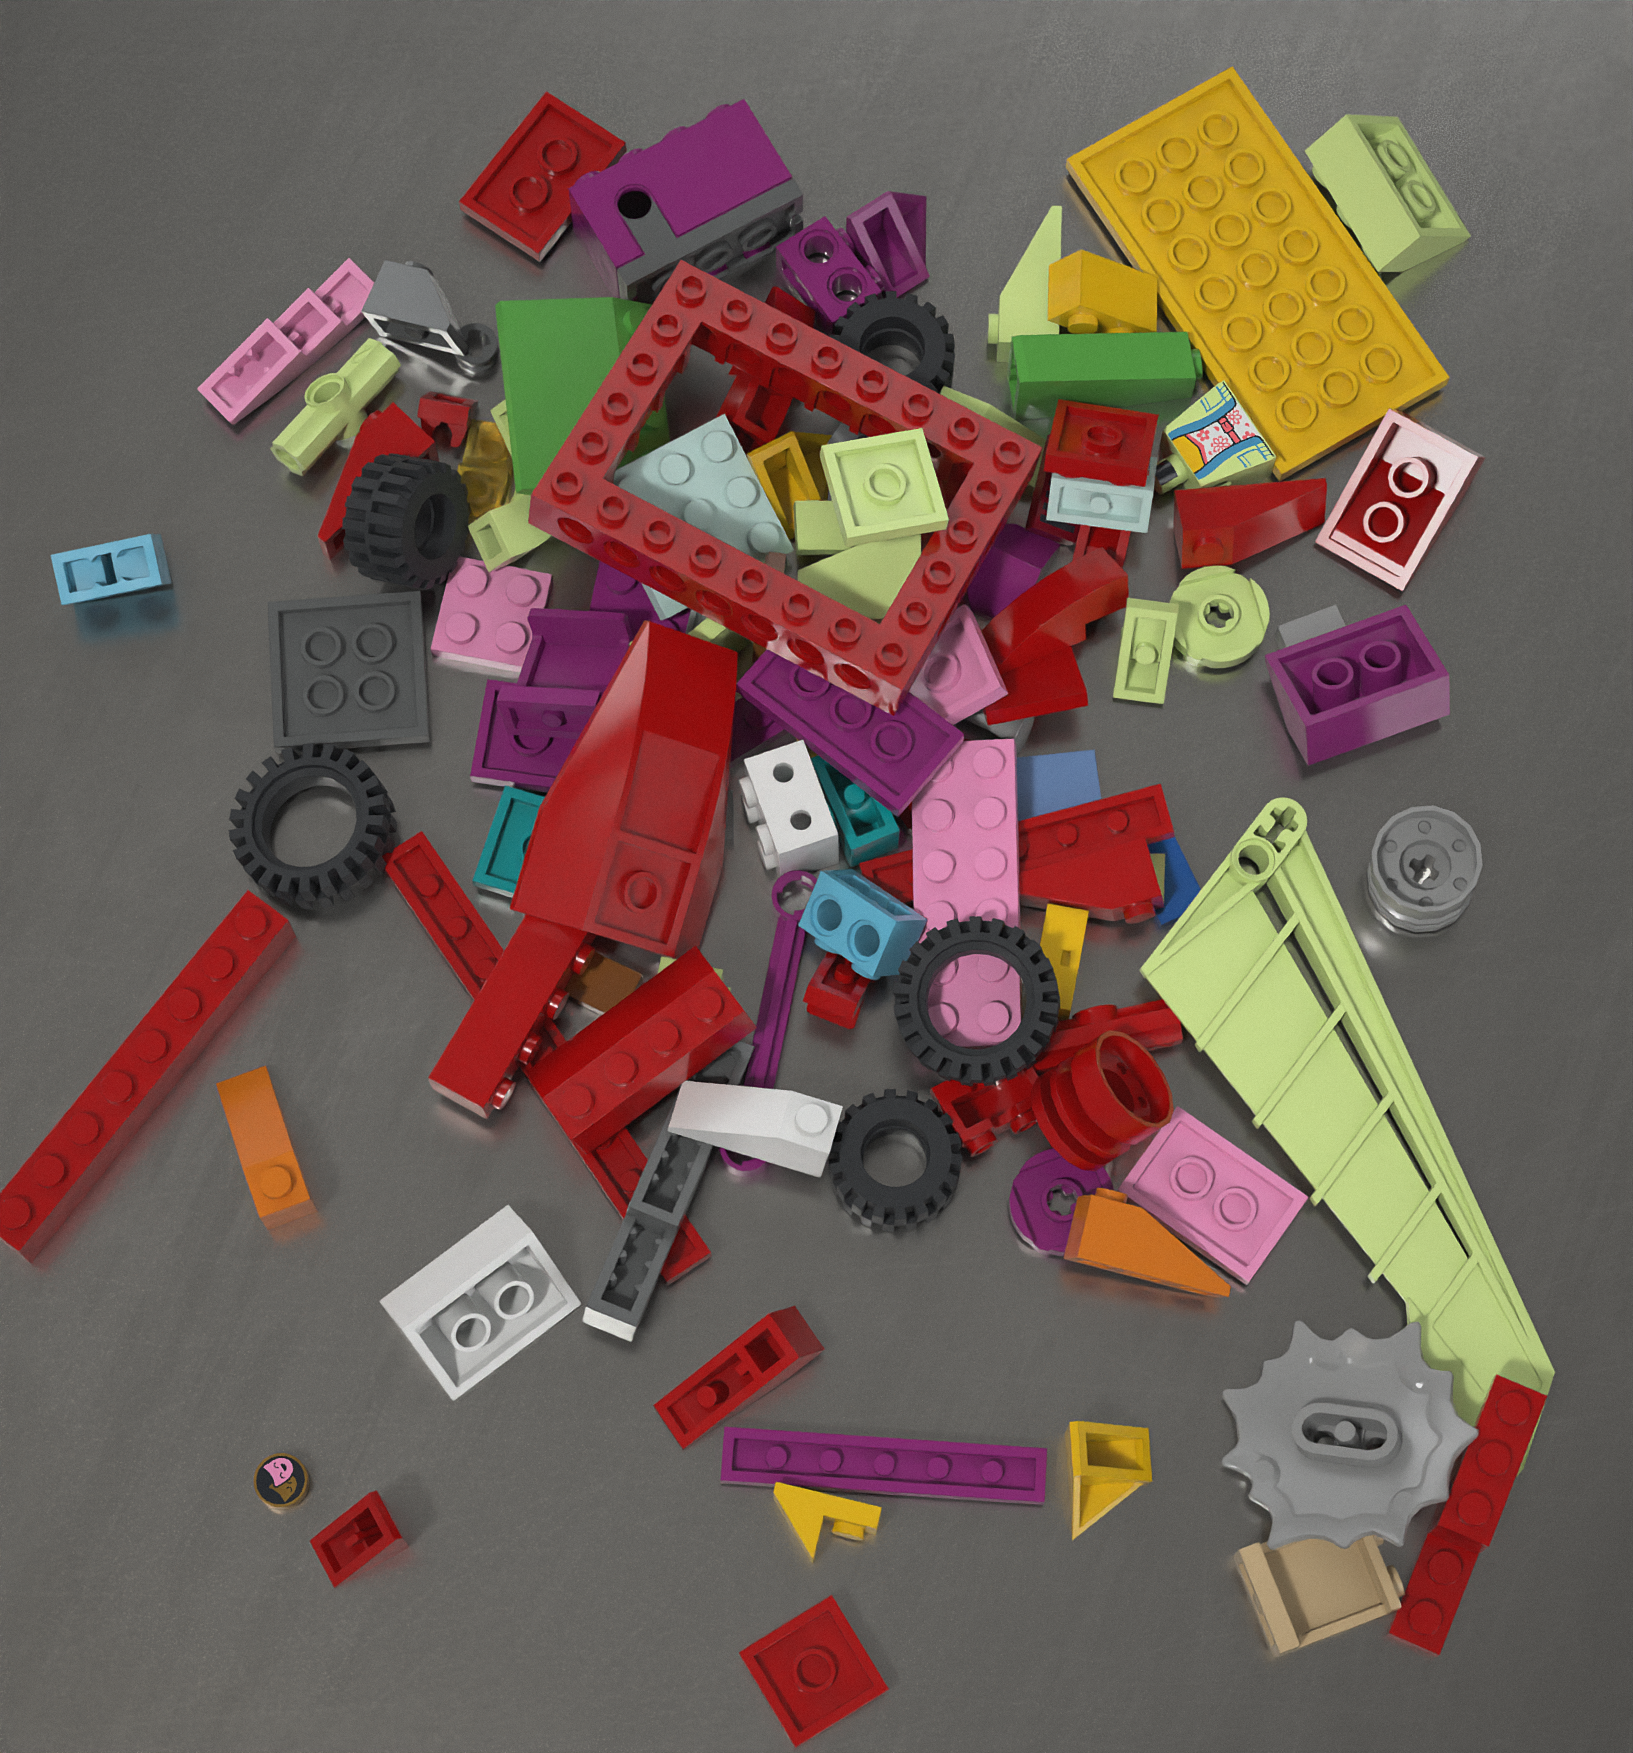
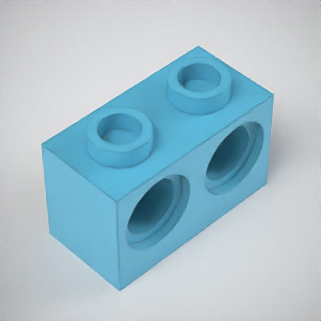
(111, 569)
(861, 923)

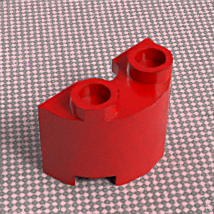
(987, 1111)

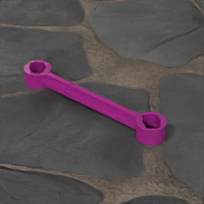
(774, 1004)

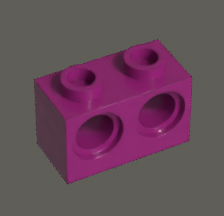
(820, 282)

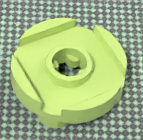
(1232, 593)

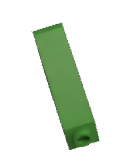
(1099, 370)

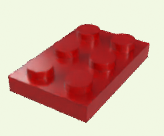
(528, 180)

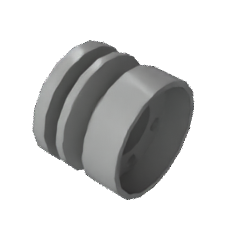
(1431, 840)

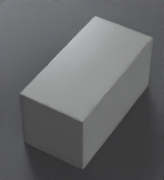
(1308, 627)

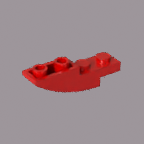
(751, 408)

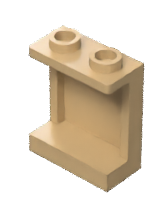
(1317, 1589)

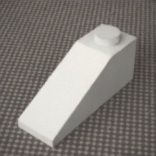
(758, 1123)

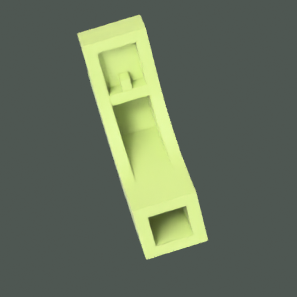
(504, 532)

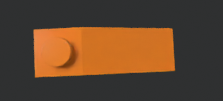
(266, 1148)
(1134, 1244)

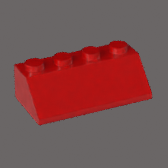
(640, 1050)

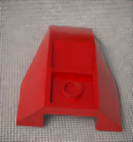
(641, 803)

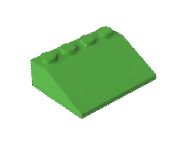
(552, 368)

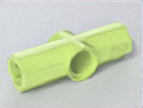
(335, 406)

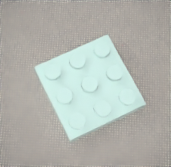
(711, 487)

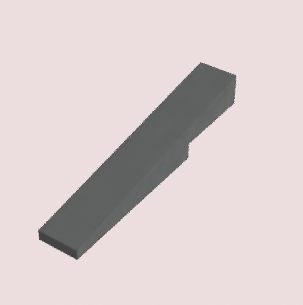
(656, 1213)

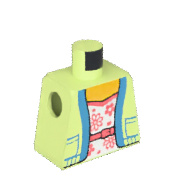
(1213, 446)

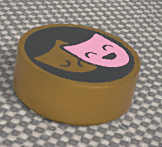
(281, 1481)

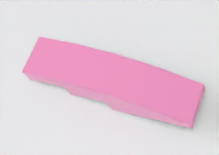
(290, 345)

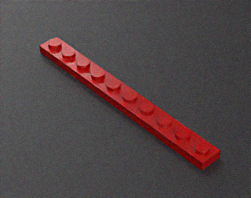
(472, 955)

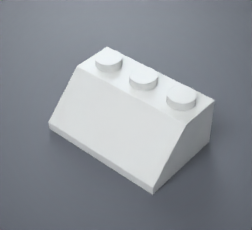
(480, 1302)

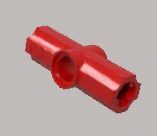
(1148, 1023)

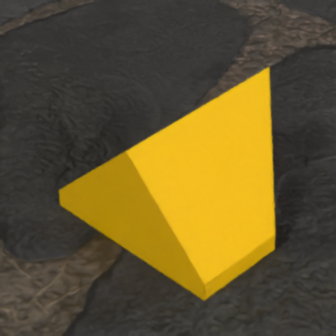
(790, 473)
(1103, 1468)

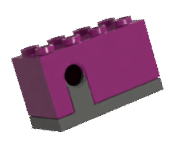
(695, 197)

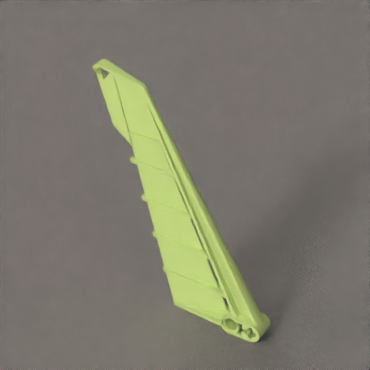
(1271, 1040)

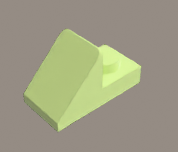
(1145, 650)

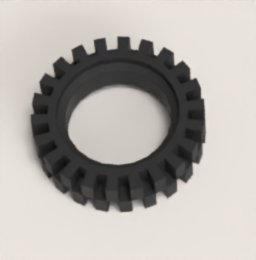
(275, 788)
(965, 939)

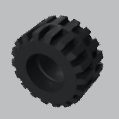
(905, 325)
(406, 520)
(902, 1117)

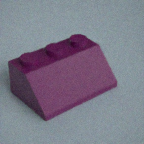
(1359, 684)

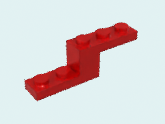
(1469, 1517)

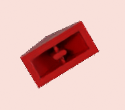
(358, 1540)

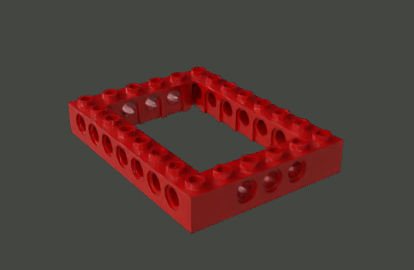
(726, 585)

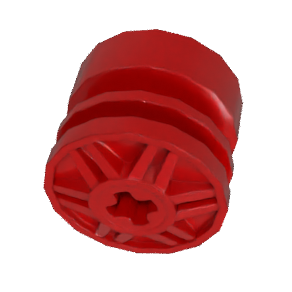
(1102, 1101)

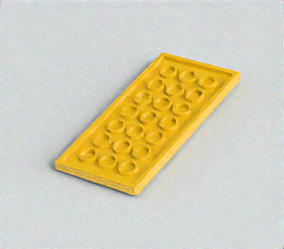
(1257, 270)

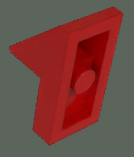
(837, 991)

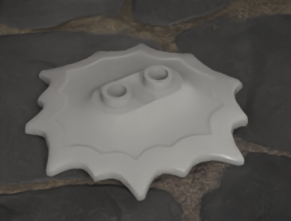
(1361, 1397)

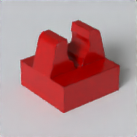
(445, 408)

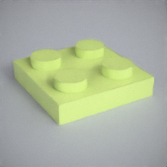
(883, 487)

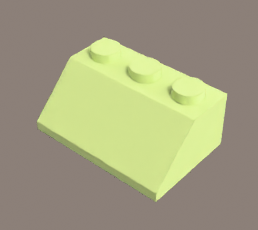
(1385, 192)

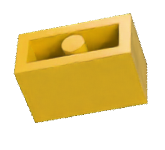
(1101, 296)

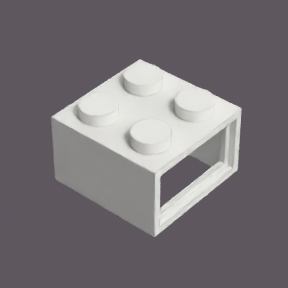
(773, 792)

